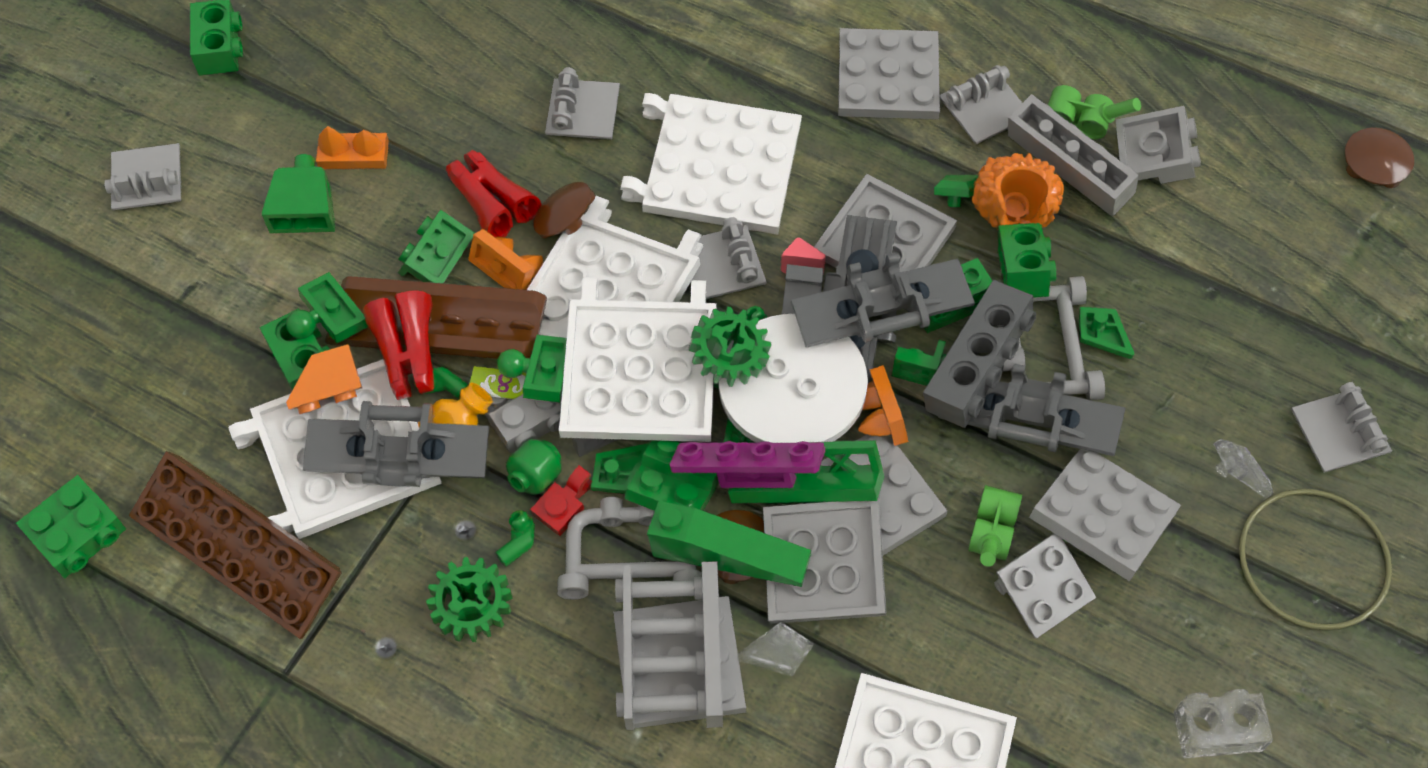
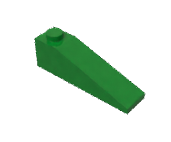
(698, 537)

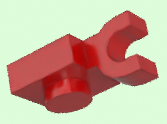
(561, 504)

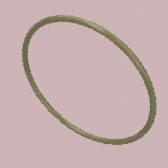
(1370, 611)

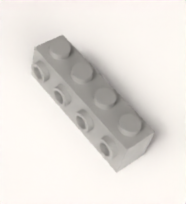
(1073, 155)

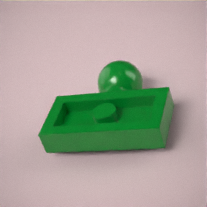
(327, 306)
(542, 370)

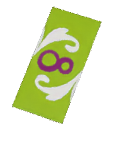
(497, 384)

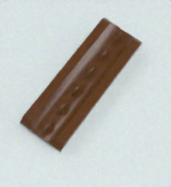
(463, 317)
(235, 544)

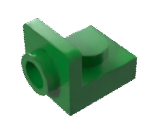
(917, 366)

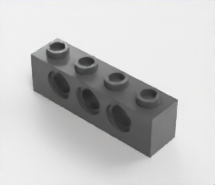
(997, 307)

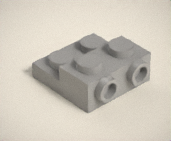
(1159, 144)
(522, 419)

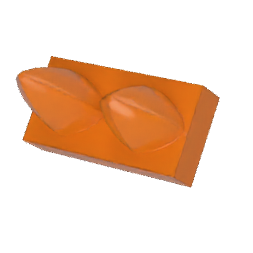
(352, 150)
(500, 263)
(887, 419)

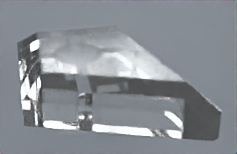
(1242, 465)
(777, 650)

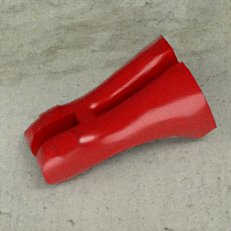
(476, 188)
(414, 313)

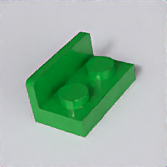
(437, 250)

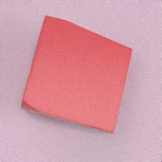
(802, 254)

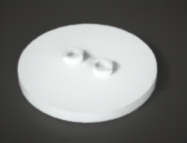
(801, 391)

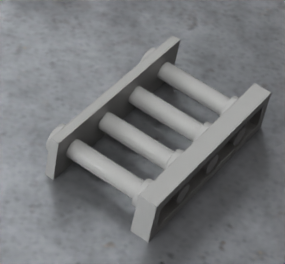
(705, 662)

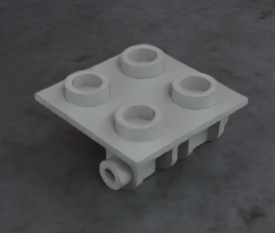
(983, 103)
(582, 107)
(145, 177)
(729, 260)
(1341, 429)
(1045, 585)

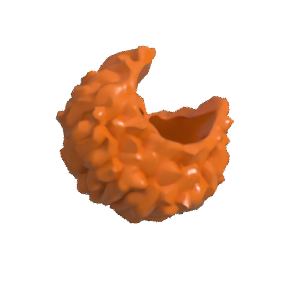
(1017, 191)

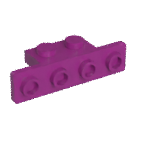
(749, 463)

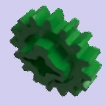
(747, 353)
(469, 616)

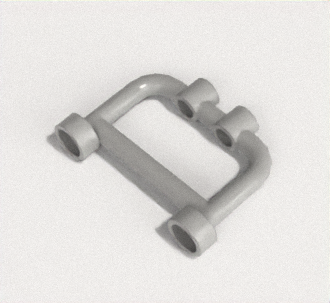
(1081, 382)
(611, 513)

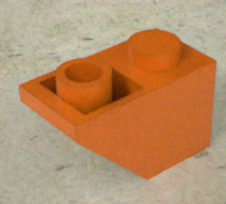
(325, 376)

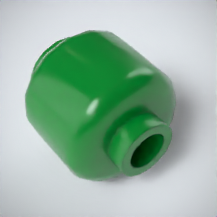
(533, 466)

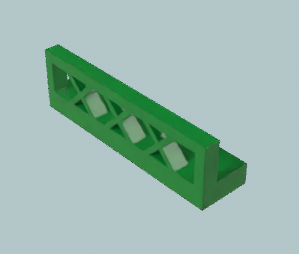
(833, 483)

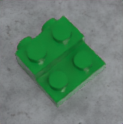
(657, 483)
(71, 526)

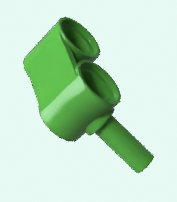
(1093, 114)
(995, 524)

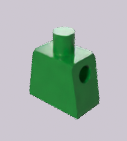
(299, 199)

